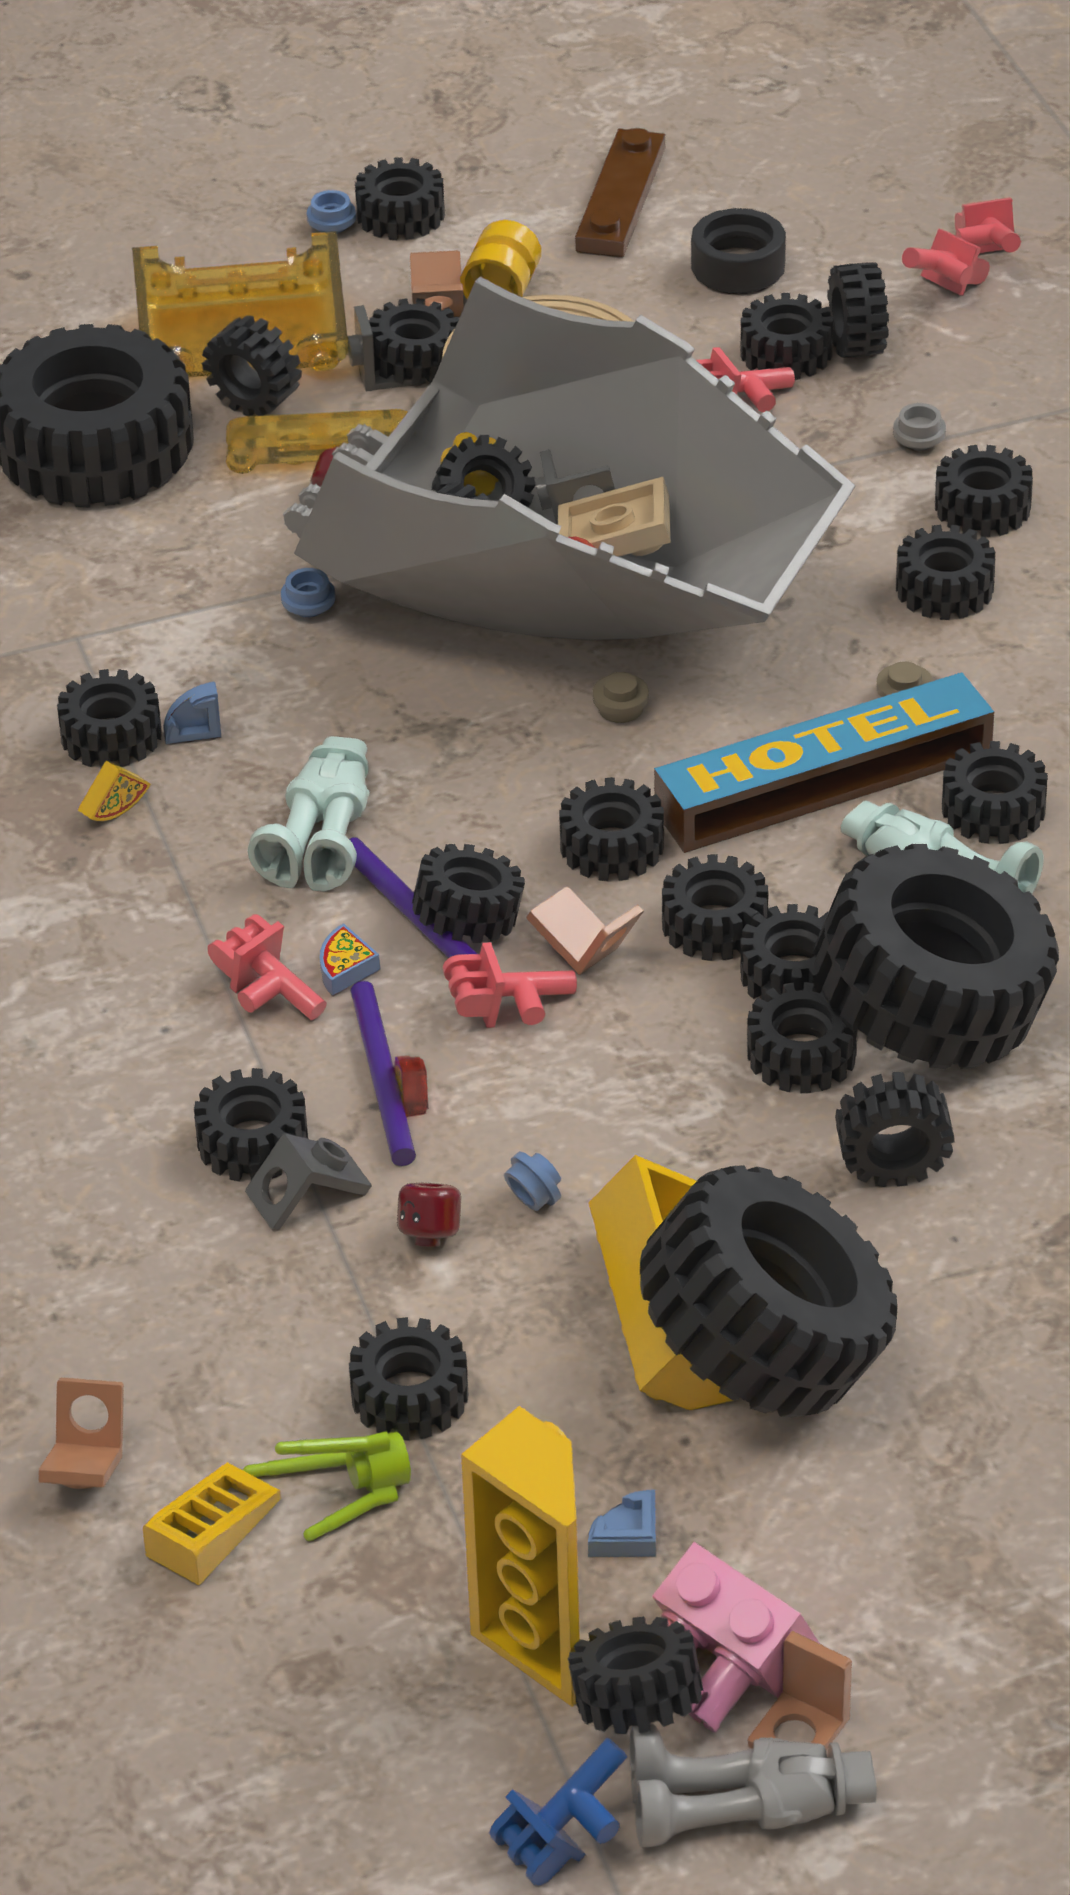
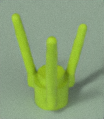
(372, 1462)

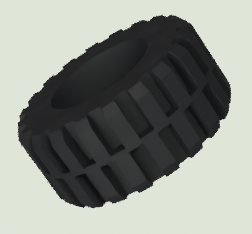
(93, 415)
(935, 956)
(768, 1291)

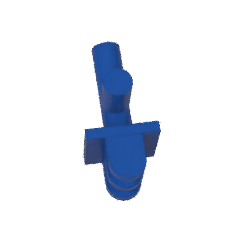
(547, 1822)

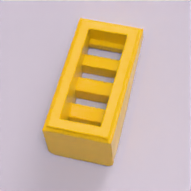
(199, 1556)

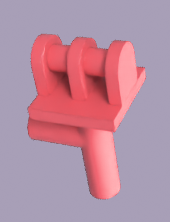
(988, 225)
(949, 262)
(753, 383)
(256, 953)
(480, 985)

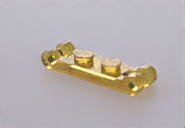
(297, 436)

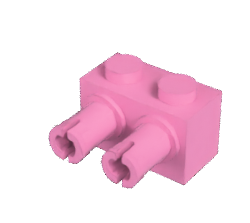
(732, 1621)

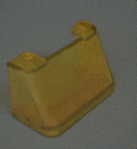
(294, 295)

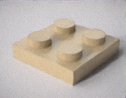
(628, 518)

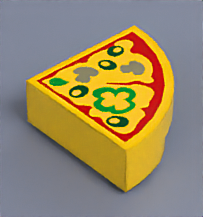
(112, 793)

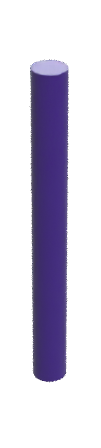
(401, 897)
(383, 1074)

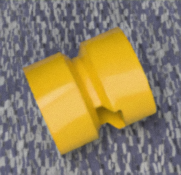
(504, 256)

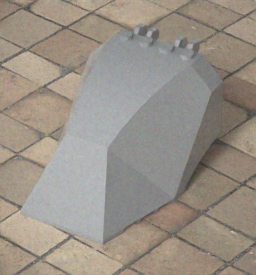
(597, 397)

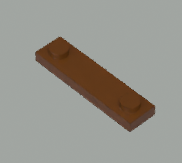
(620, 192)

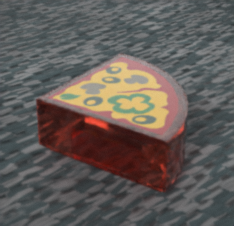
(412, 1084)

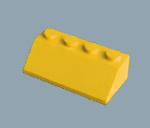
(624, 1219)
(523, 1547)

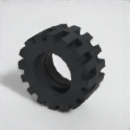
(858, 309)

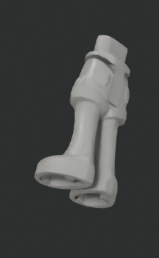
(778, 1779)

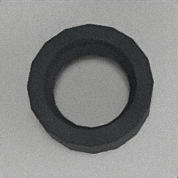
(743, 230)

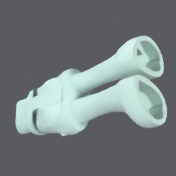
(328, 790)
(887, 826)

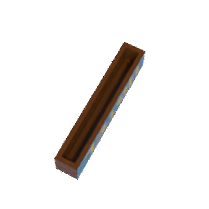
(821, 762)

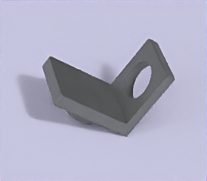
(362, 355)
(556, 491)
(304, 1163)

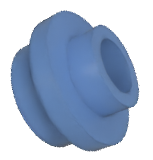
(331, 211)
(307, 592)
(533, 1180)

